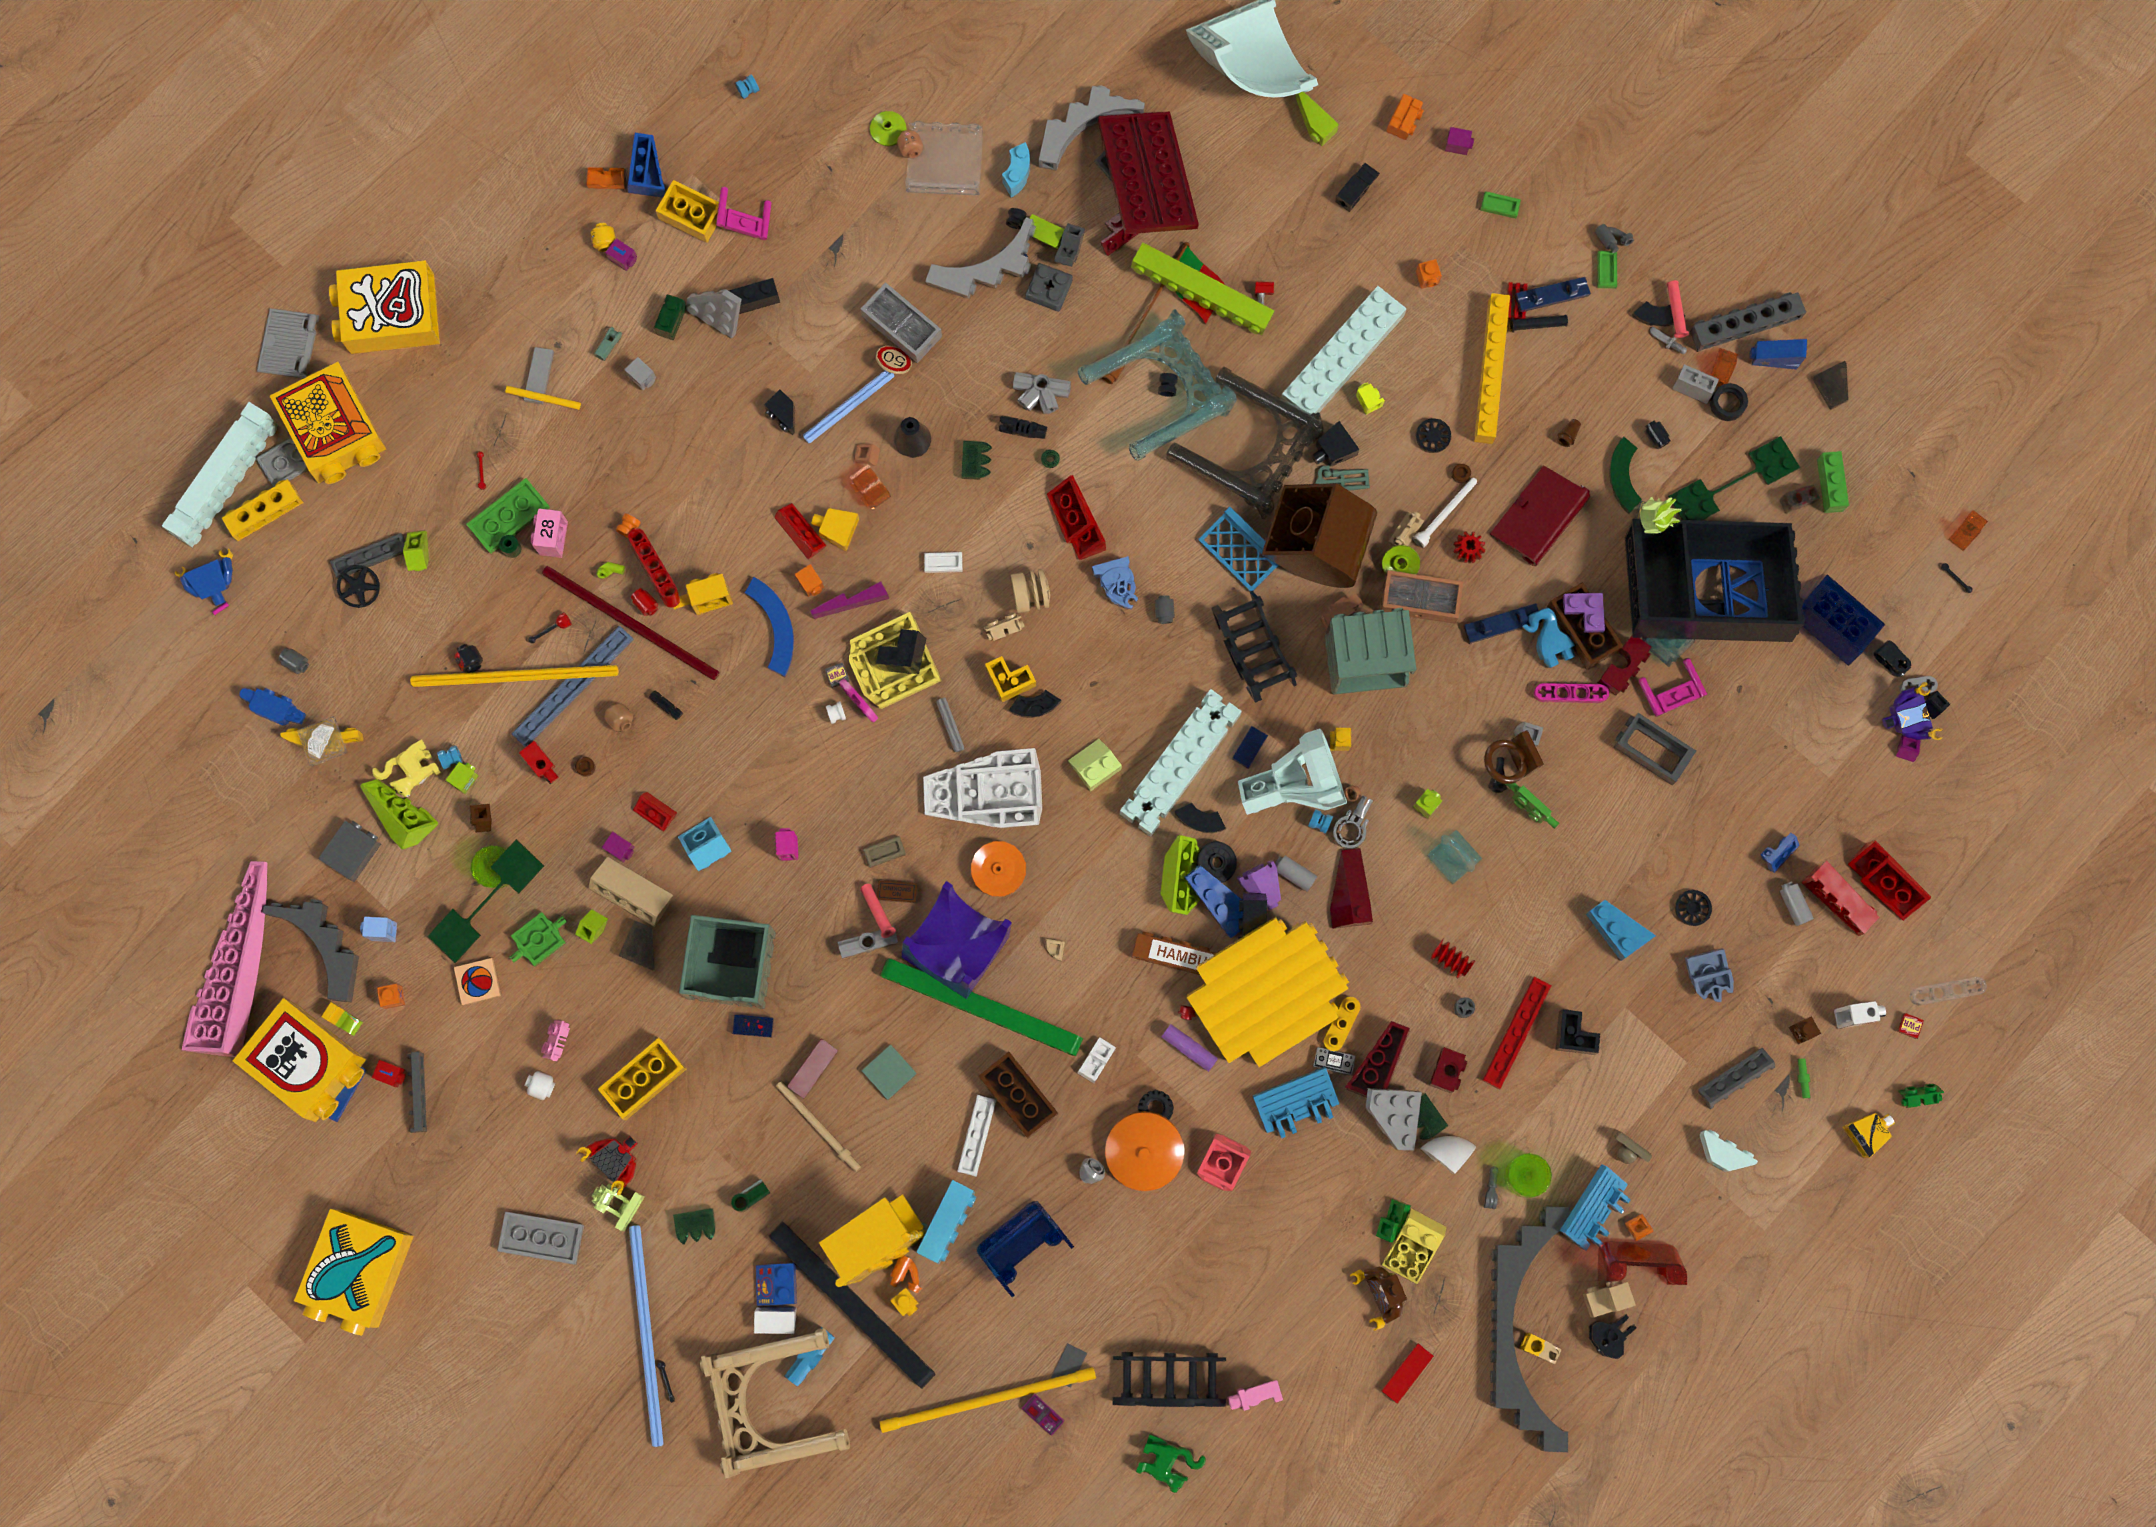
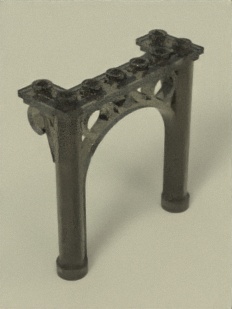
(1308, 427)

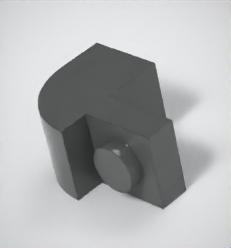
(1070, 245)

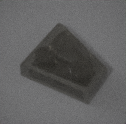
(1833, 385)
(639, 946)

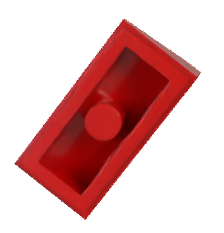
(654, 811)

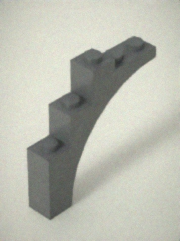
(340, 966)

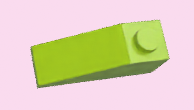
(1317, 121)

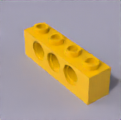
(272, 511)

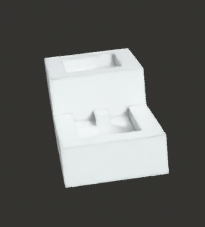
(1096, 1060)

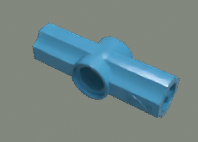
(805, 1363)

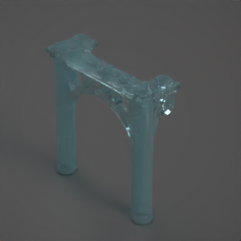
(1168, 334)

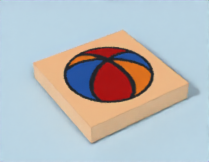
(477, 981)

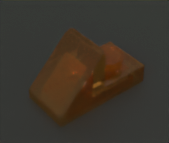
(1968, 530)

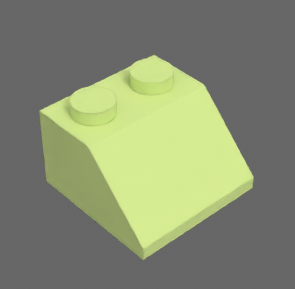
(1095, 764)

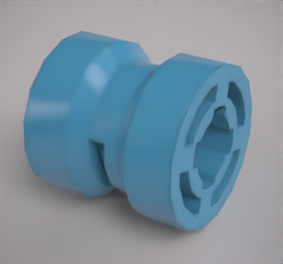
(751, 86)
(450, 757)
(1324, 823)

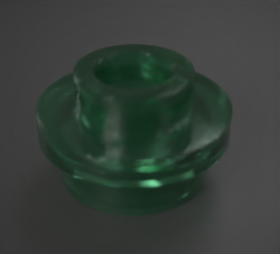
(1050, 453)

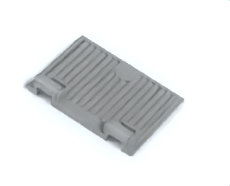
(287, 343)

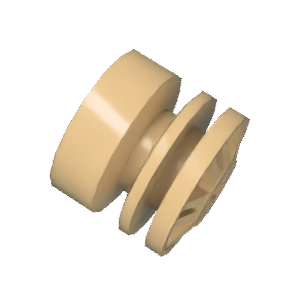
(1030, 591)

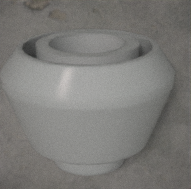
(1091, 1171)

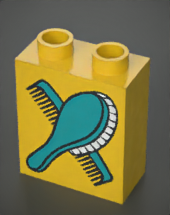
(352, 1271)

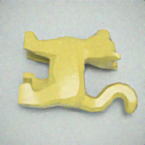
(410, 763)

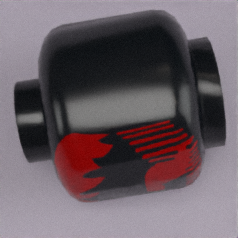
(468, 658)

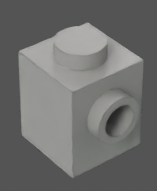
(640, 374)

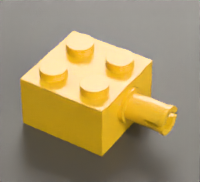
(706, 594)

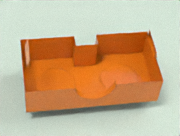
(602, 179)

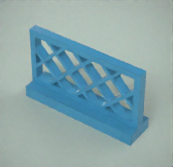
(1250, 535)

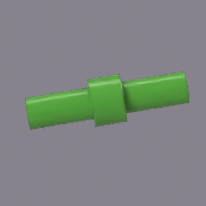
(1804, 1078)

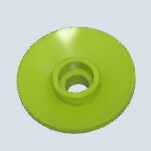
(883, 135)
(1411, 564)

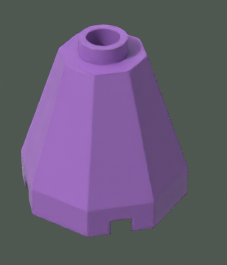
(1262, 880)

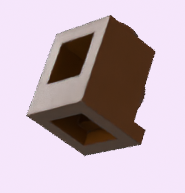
(481, 817)
(1805, 1030)

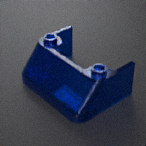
(1017, 1240)

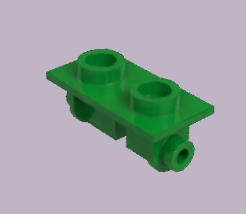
(1929, 1093)

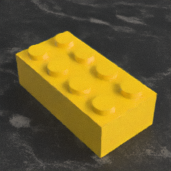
(642, 1079)

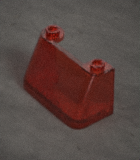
(1616, 1256)

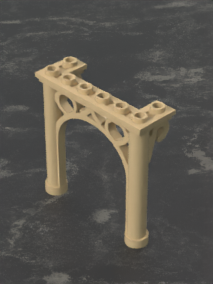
(714, 1365)

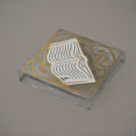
(322, 741)

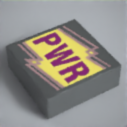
(836, 674)

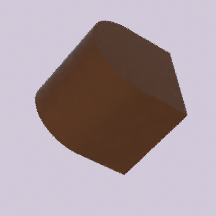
(1320, 533)

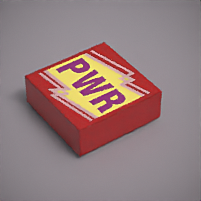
(1910, 1026)

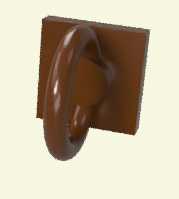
(1523, 755)

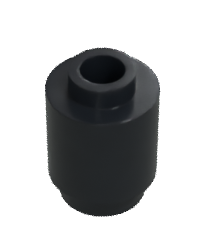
(1657, 434)

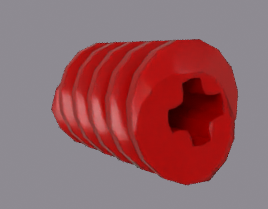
(1452, 959)

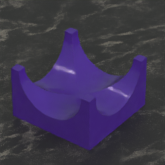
(955, 943)

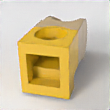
(1540, 1348)

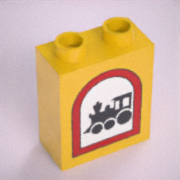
(300, 1061)

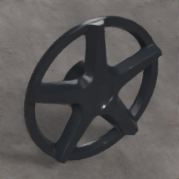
(358, 586)

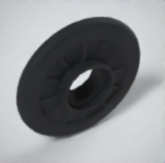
(1224, 853)

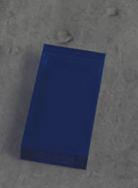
(1250, 747)

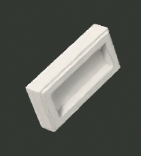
(943, 562)

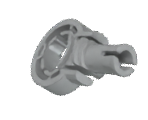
(1359, 812)

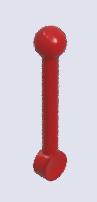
(481, 485)

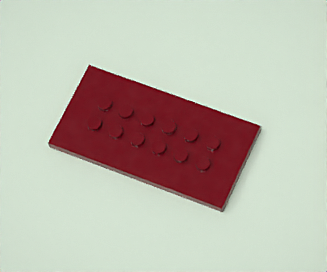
(1147, 172)

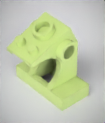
(603, 1196)

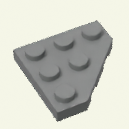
(716, 309)
(1396, 1115)

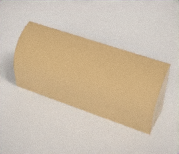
(630, 891)

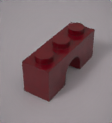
(1634, 651)

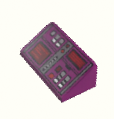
(1043, 1414)

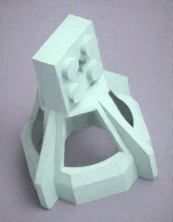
(1288, 779)

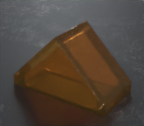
(1724, 366)

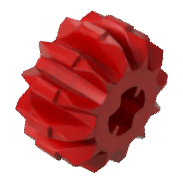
(1466, 540)

